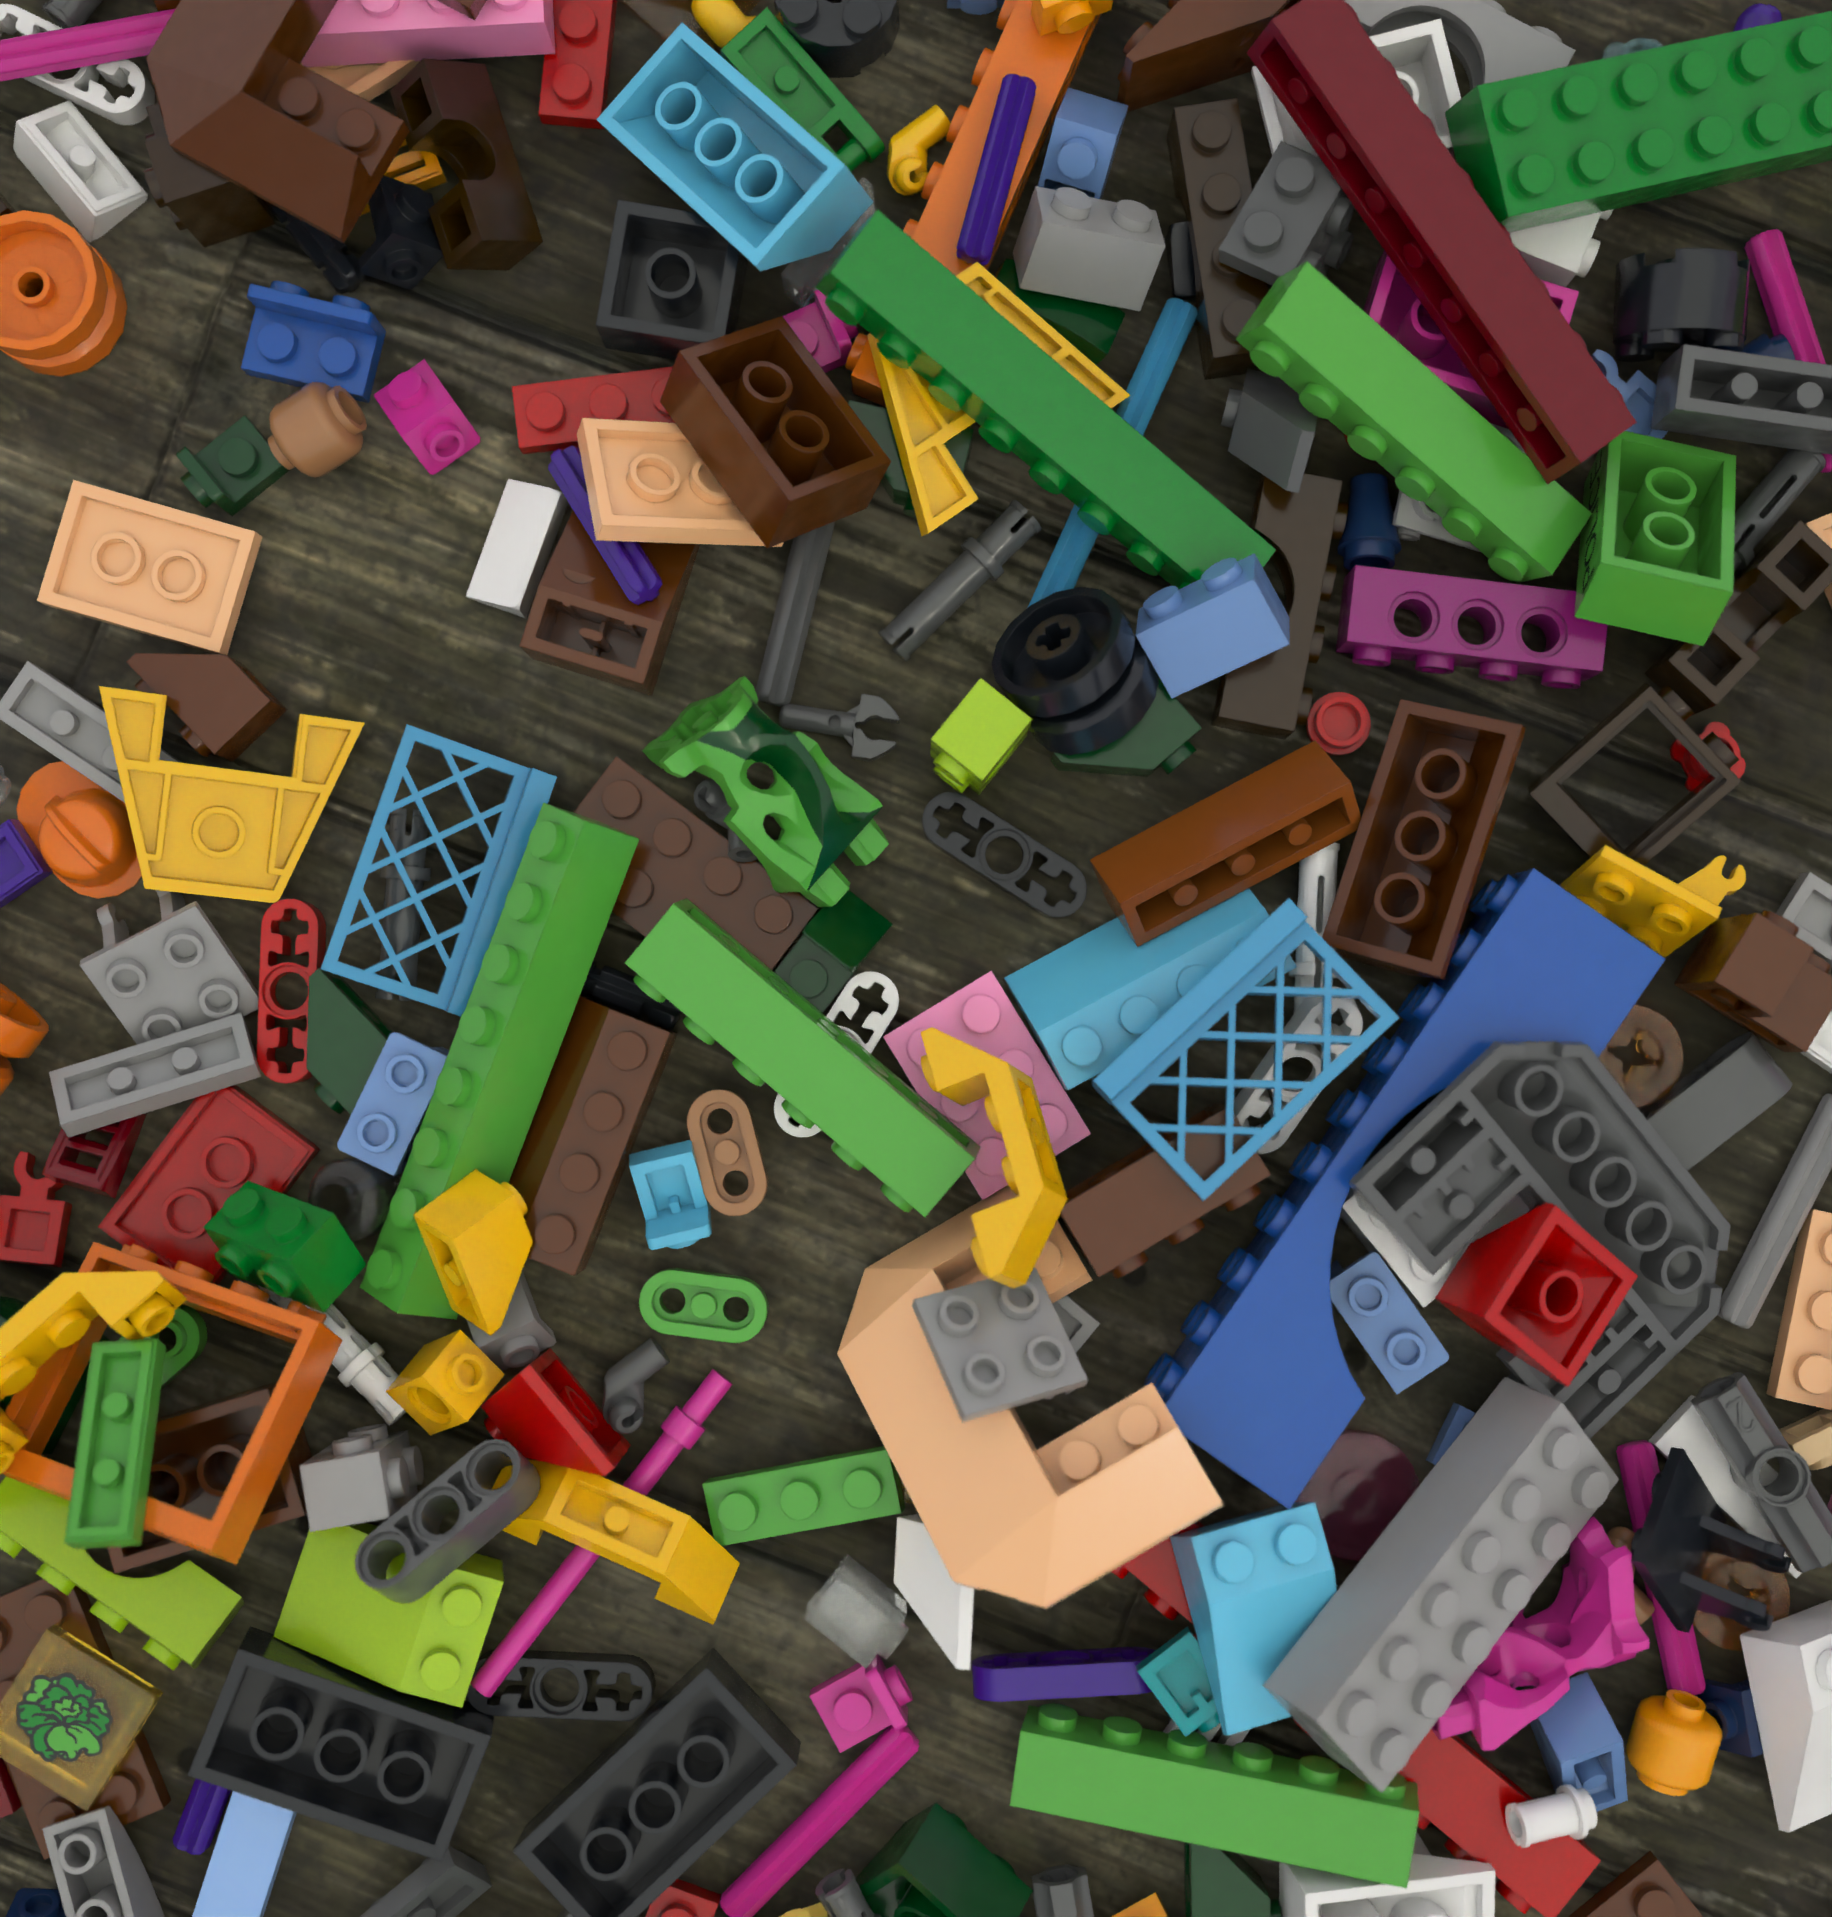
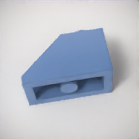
(1583, 1744)

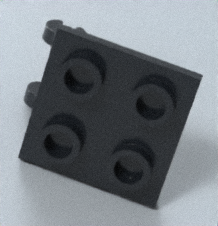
(1676, 1543)

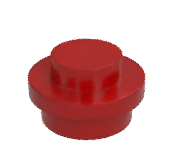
(1338, 723)

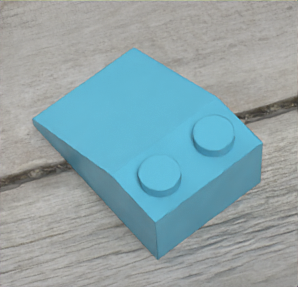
(1250, 1599)

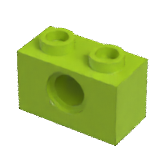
(978, 738)

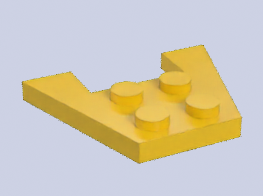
(924, 424)
(217, 825)

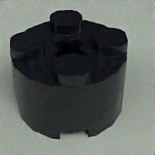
(841, 34)
(1680, 301)

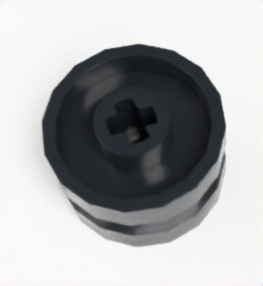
(1075, 670)

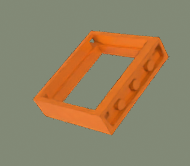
(42, 1402)

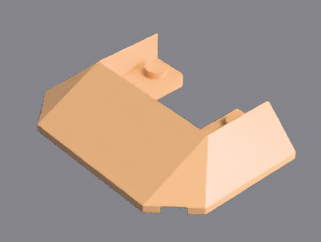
(989, 1499)

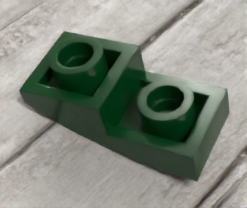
(1083, 323)

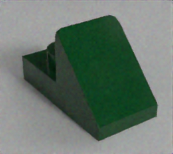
(832, 949)

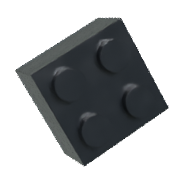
(667, 282)

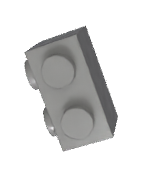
(1088, 248)
(361, 1478)

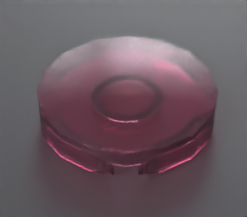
(1359, 1491)

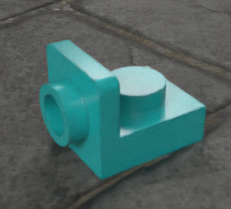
(1181, 1683)

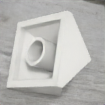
(931, 1592)

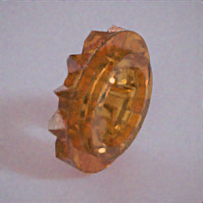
(1655, 1040)
(1769, 1588)

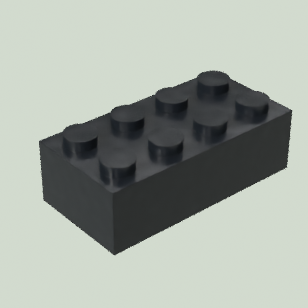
(341, 1747)
(659, 1794)

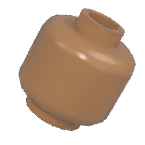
(316, 429)

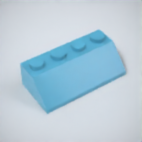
(734, 155)
(1106, 991)

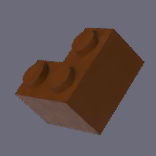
(1761, 978)

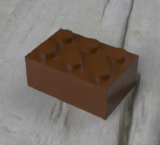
(774, 430)
(1145, 1201)
(196, 1461)

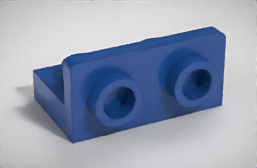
(312, 339)

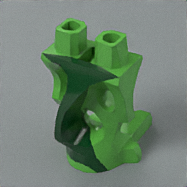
(809, 799)

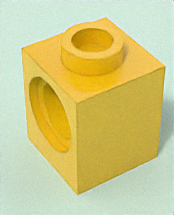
(445, 1383)

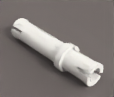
(1315, 900)
(358, 1362)

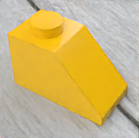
(477, 1246)

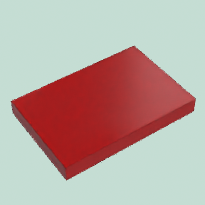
(197, 1167)

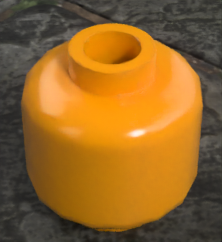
(1673, 1742)

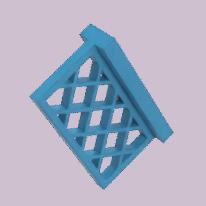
(494, 879)
(1207, 1004)

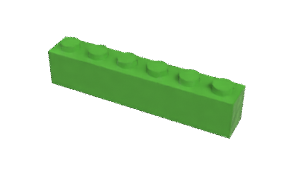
(1412, 425)
(802, 1057)
(1215, 1794)

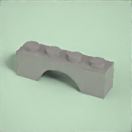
(1477, 32)

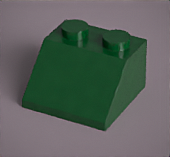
(940, 1872)

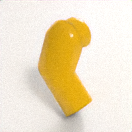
(720, 19)
(909, 150)

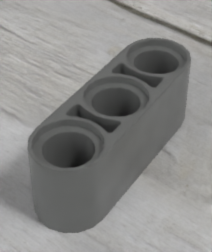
(1717, 1099)
(416, 1525)

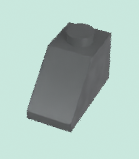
(1270, 428)

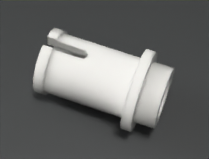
(1552, 1816)

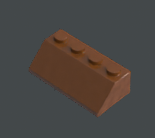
(1422, 839)
(587, 1129)

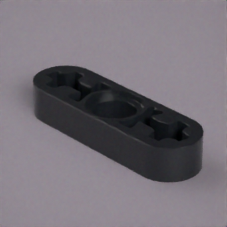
(971, 818)
(607, 1705)

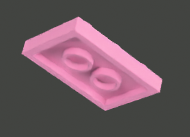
(987, 1020)

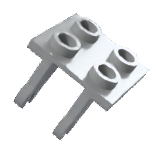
(169, 972)
(998, 1345)

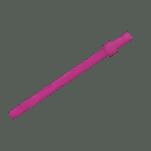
(681, 1430)

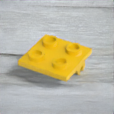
(1649, 904)

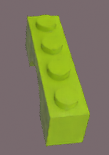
(177, 1610)

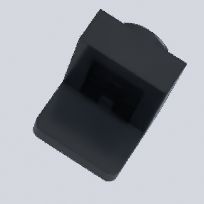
(404, 232)

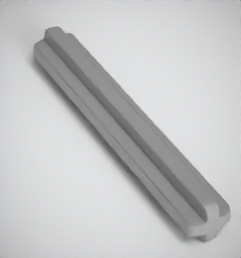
(1781, 1221)

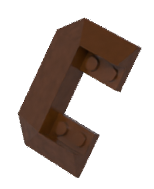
(262, 119)

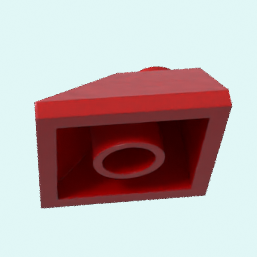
(1539, 1290)
(554, 1419)

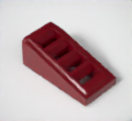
(106, 1179)

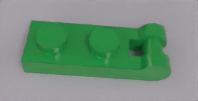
(795, 83)

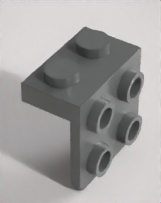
(1290, 219)

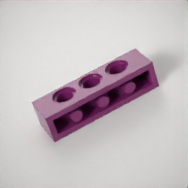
(1368, 628)

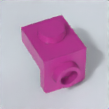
(427, 417)

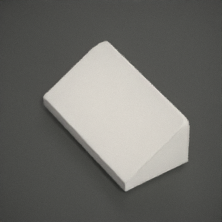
(77, 169)
(517, 547)

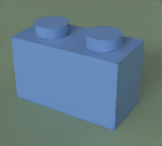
(1212, 624)

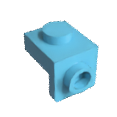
(671, 1195)

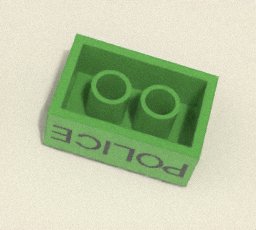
(1657, 538)

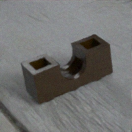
(455, 114)
(1766, 595)

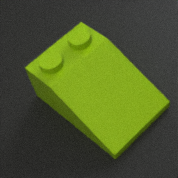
(411, 1647)

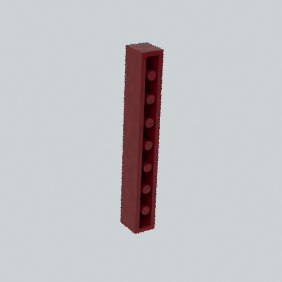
(1440, 234)

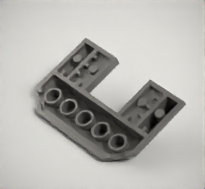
(1566, 1134)

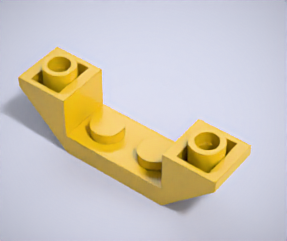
(1016, 1230)
(129, 1301)
(630, 1532)

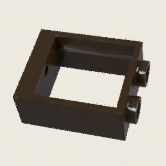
(1672, 713)

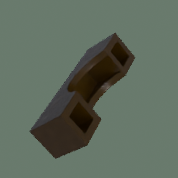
(1213, 186)
(1269, 692)

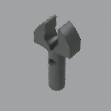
(844, 724)

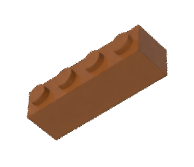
(1227, 842)

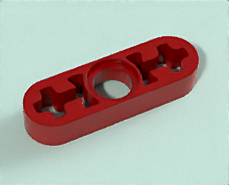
(270, 973)

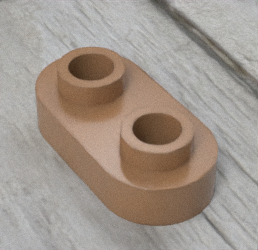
(726, 1152)

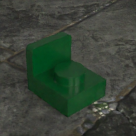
(231, 468)

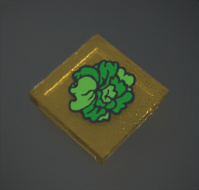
(72, 1716)

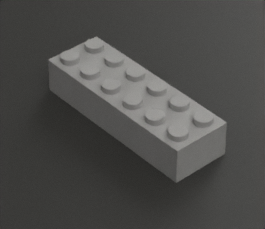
(1443, 1582)

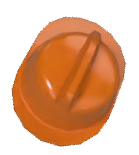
(79, 831)

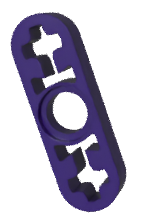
(1059, 1674)

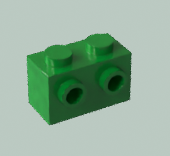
(284, 1246)

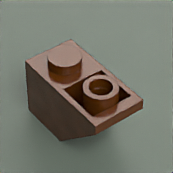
(213, 696)

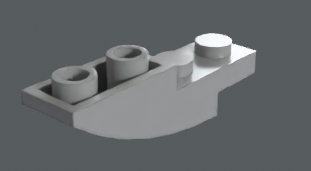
(99, 1868)

